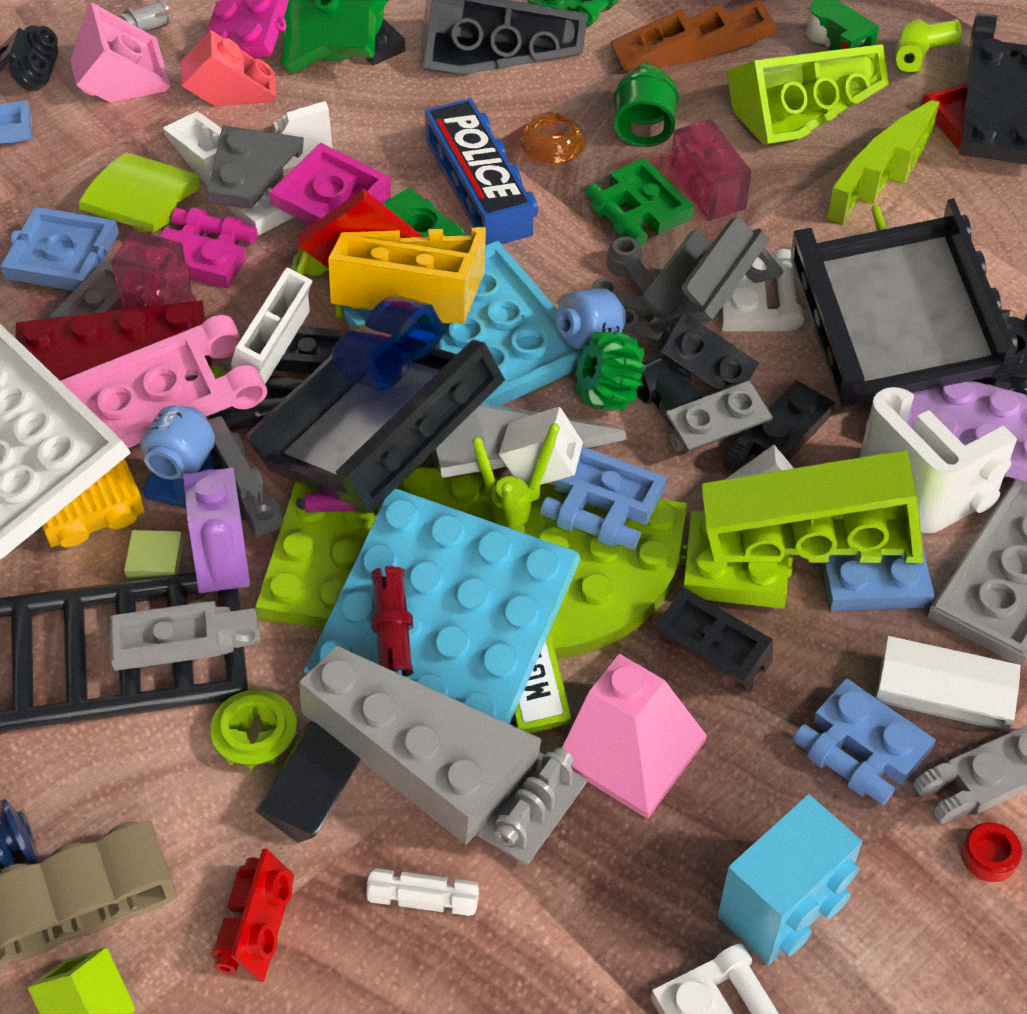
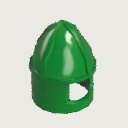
(645, 97)

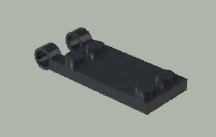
(995, 96)

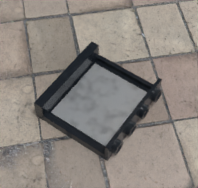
(903, 307)
(368, 440)

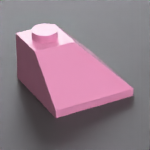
(116, 58)
(633, 736)

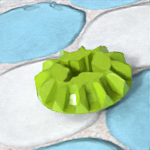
(238, 715)

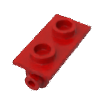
(261, 893)

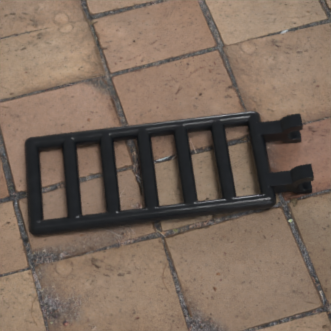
(131, 699)

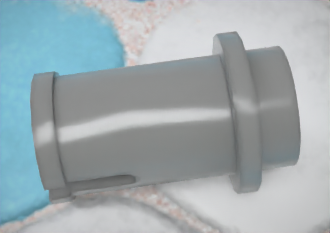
(145, 18)

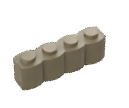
(81, 890)

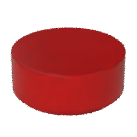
(991, 852)

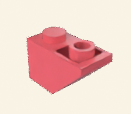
(226, 74)

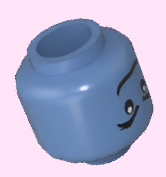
(589, 312)
(177, 442)

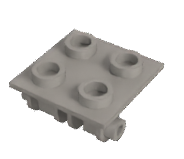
(535, 807)

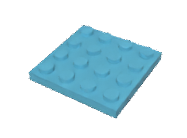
(514, 324)
(475, 598)

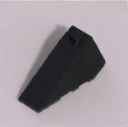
(497, 34)

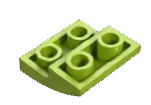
(139, 192)

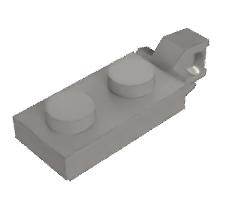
(179, 634)

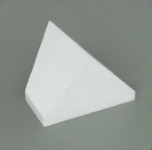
(307, 122)

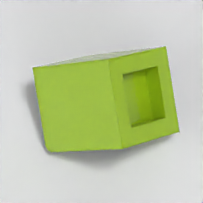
(83, 986)

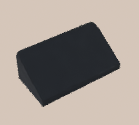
(308, 784)

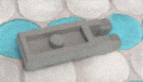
(981, 776)

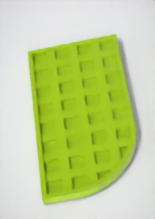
(605, 601)

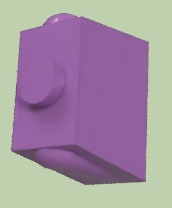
(216, 530)

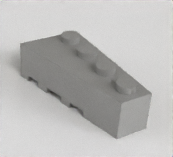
(421, 742)

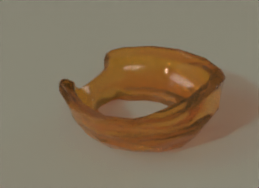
(552, 148)

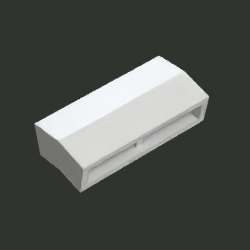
(270, 327)
(948, 683)

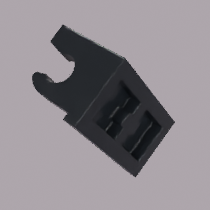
(716, 637)

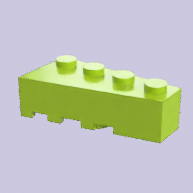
(817, 512)

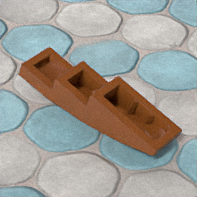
(685, 40)

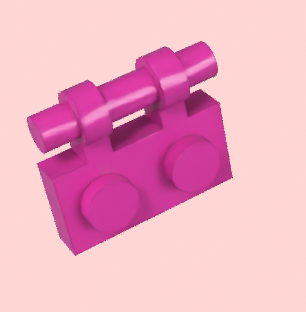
(211, 259)

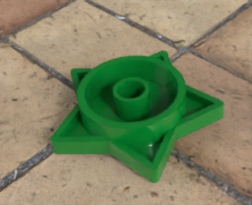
(330, 31)

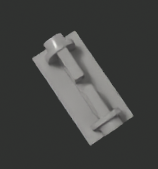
(717, 417)

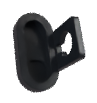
(30, 56)

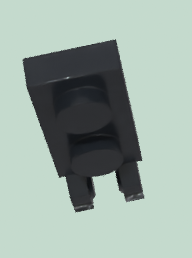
(794, 421)

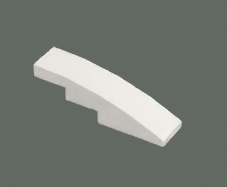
(197, 143)

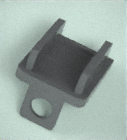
(706, 273)

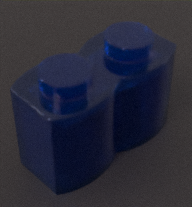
(388, 342)

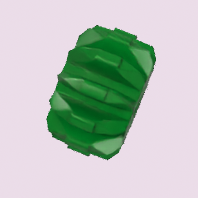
(609, 371)

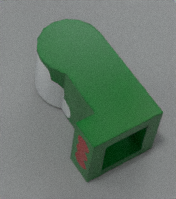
(839, 26)

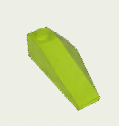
(797, 93)

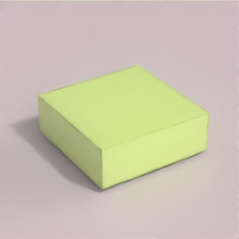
(153, 554)

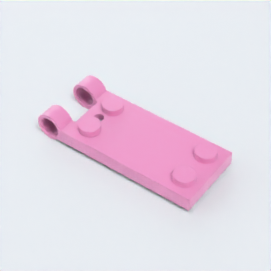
(138, 385)

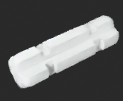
(422, 891)

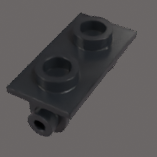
(706, 354)

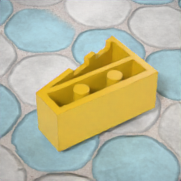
(426, 269)

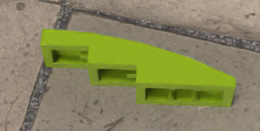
(886, 157)

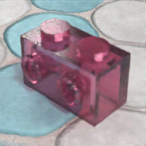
(710, 169)

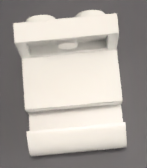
(946, 473)

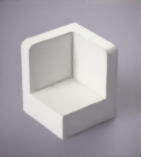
(524, 442)

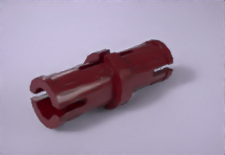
(392, 620)

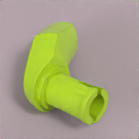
(919, 36)

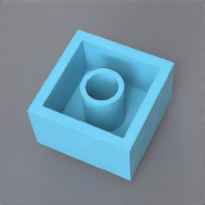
(790, 880)

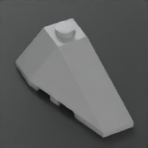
(490, 422)

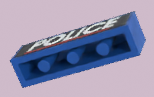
(480, 172)

